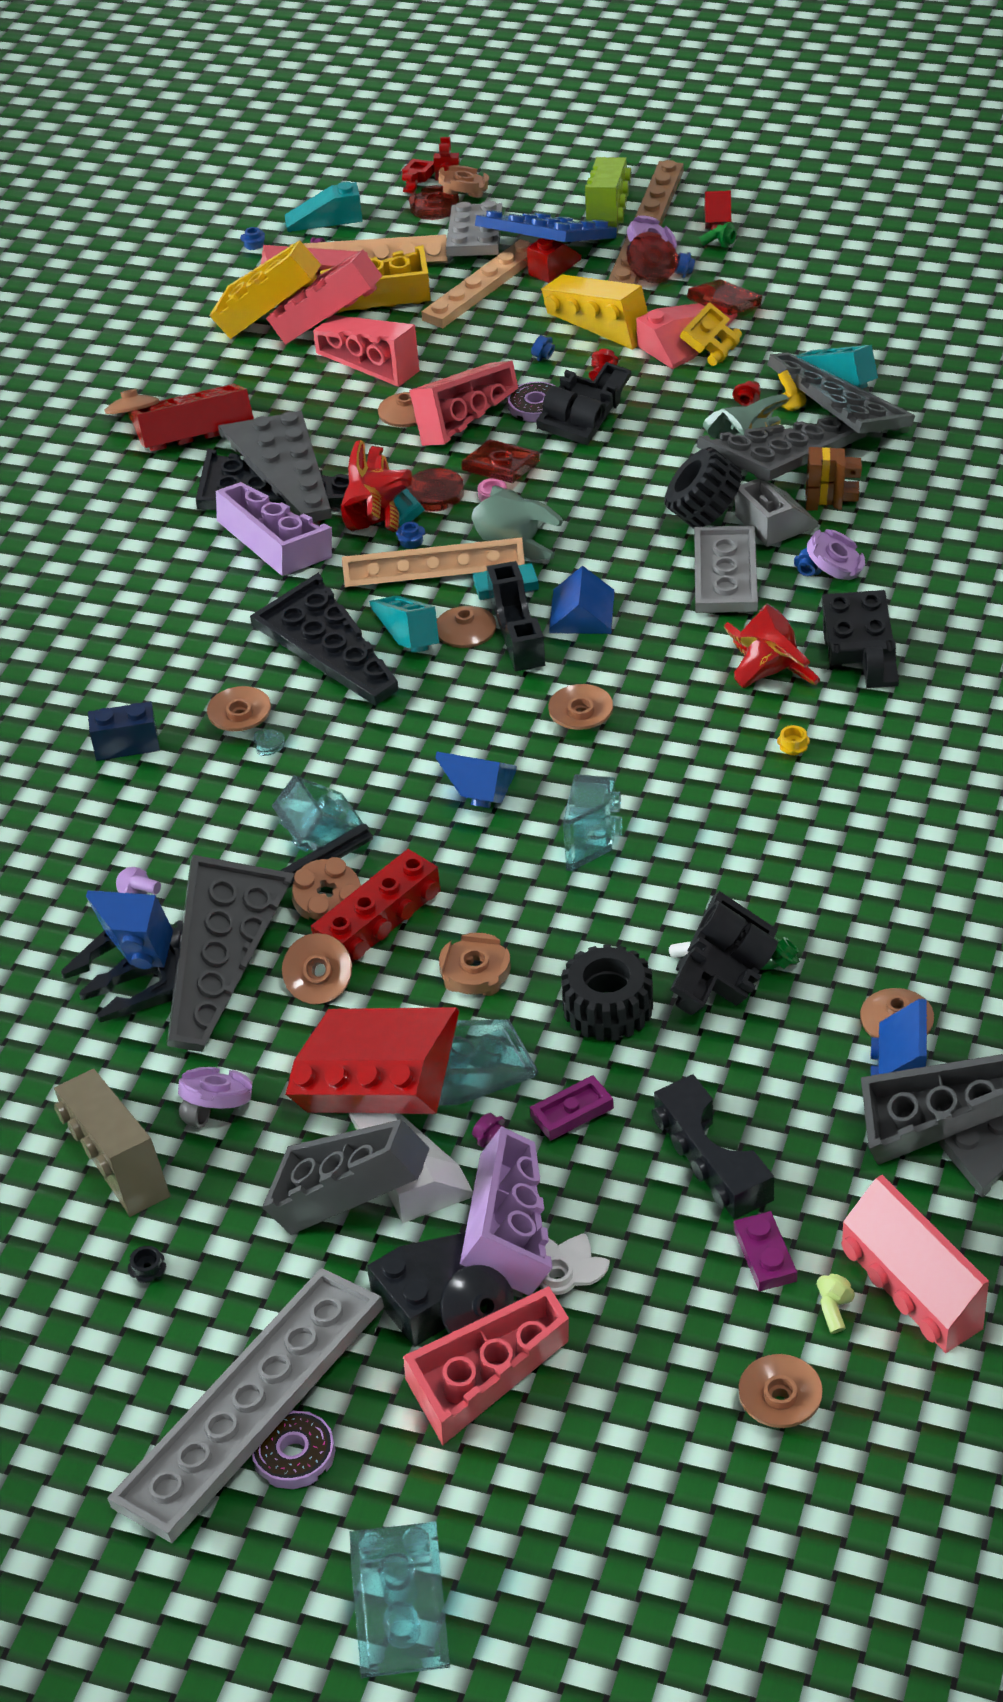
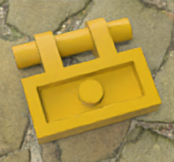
(704, 328)

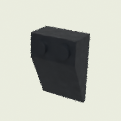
(413, 1282)

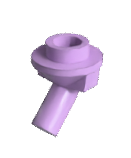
(136, 881)

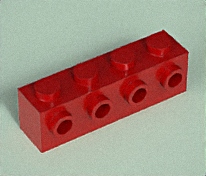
(381, 903)

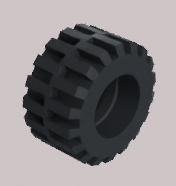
(703, 488)
(607, 1013)

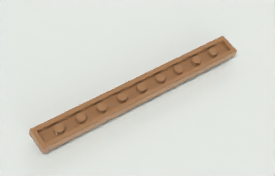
(654, 204)

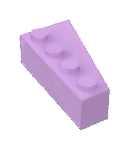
(271, 530)
(506, 1214)

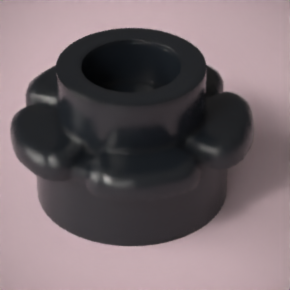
(144, 1257)

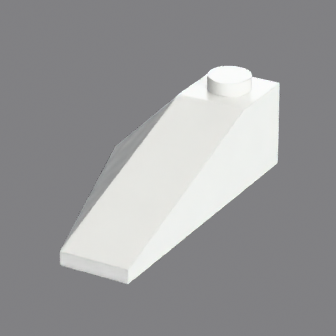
(438, 1184)

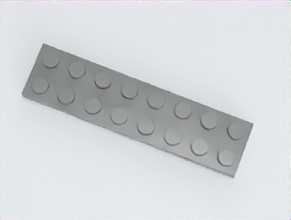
(245, 1405)

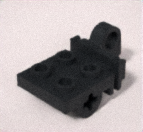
(580, 404)
(861, 632)
(723, 955)

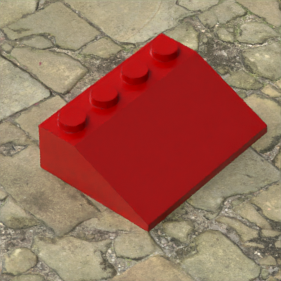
(191, 416)
(374, 1061)

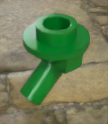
(725, 233)
(783, 956)

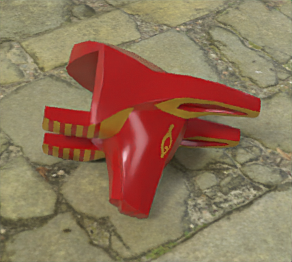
(372, 492)
(768, 648)

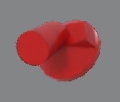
(599, 358)
(747, 393)

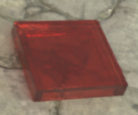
(724, 296)
(500, 461)

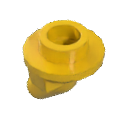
(796, 397)

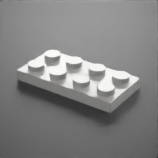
(465, 237)
(725, 569)

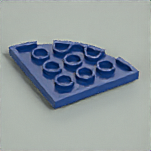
(544, 226)

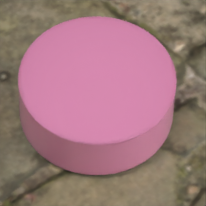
(485, 487)

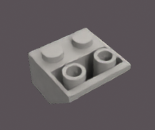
(771, 512)

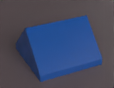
(582, 605)

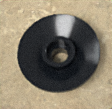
(467, 1289)

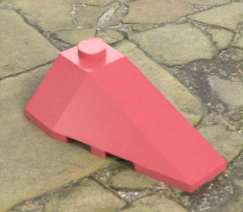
(660, 332)

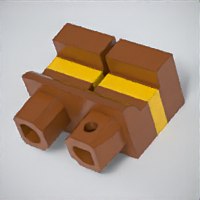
(827, 476)

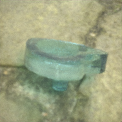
(268, 741)

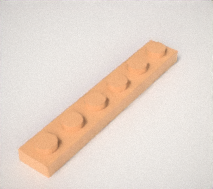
(383, 248)
(477, 285)
(430, 562)

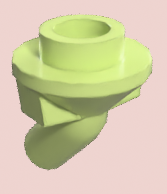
(834, 1292)

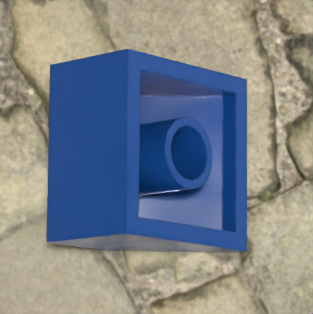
(134, 925)
(901, 1040)

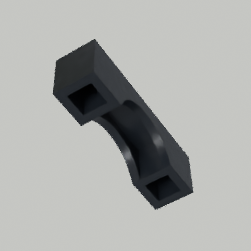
(519, 630)
(735, 1177)

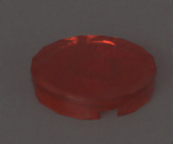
(432, 203)
(652, 257)
(437, 488)

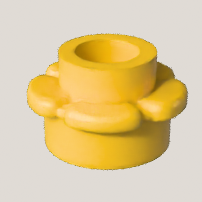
(793, 740)

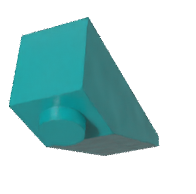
(331, 207)
(851, 363)
(408, 621)

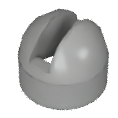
(193, 1114)

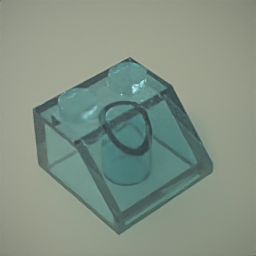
(314, 813)
(590, 819)

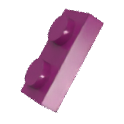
(571, 1107)
(765, 1251)

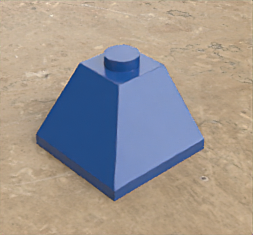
(477, 778)

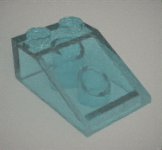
(484, 1060)
(399, 1599)

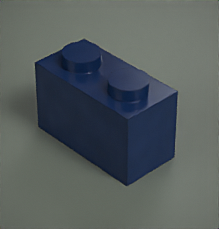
(123, 731)

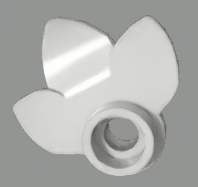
(573, 1264)

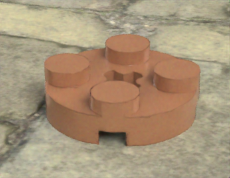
(463, 180)
(319, 874)
(479, 979)

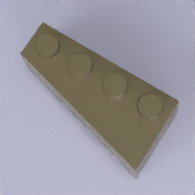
(112, 1141)

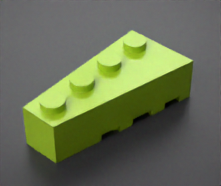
(608, 190)

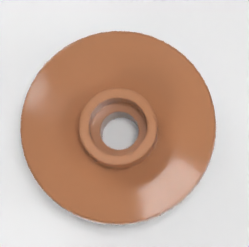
(131, 401)
(397, 410)
(466, 626)
(580, 706)
(238, 708)
(300, 966)
(887, 1002)
(784, 1377)

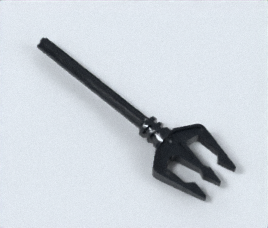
(163, 990)

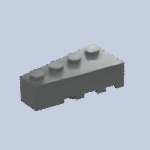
(929, 1104)
(342, 1172)

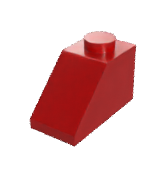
(717, 208)
(550, 259)

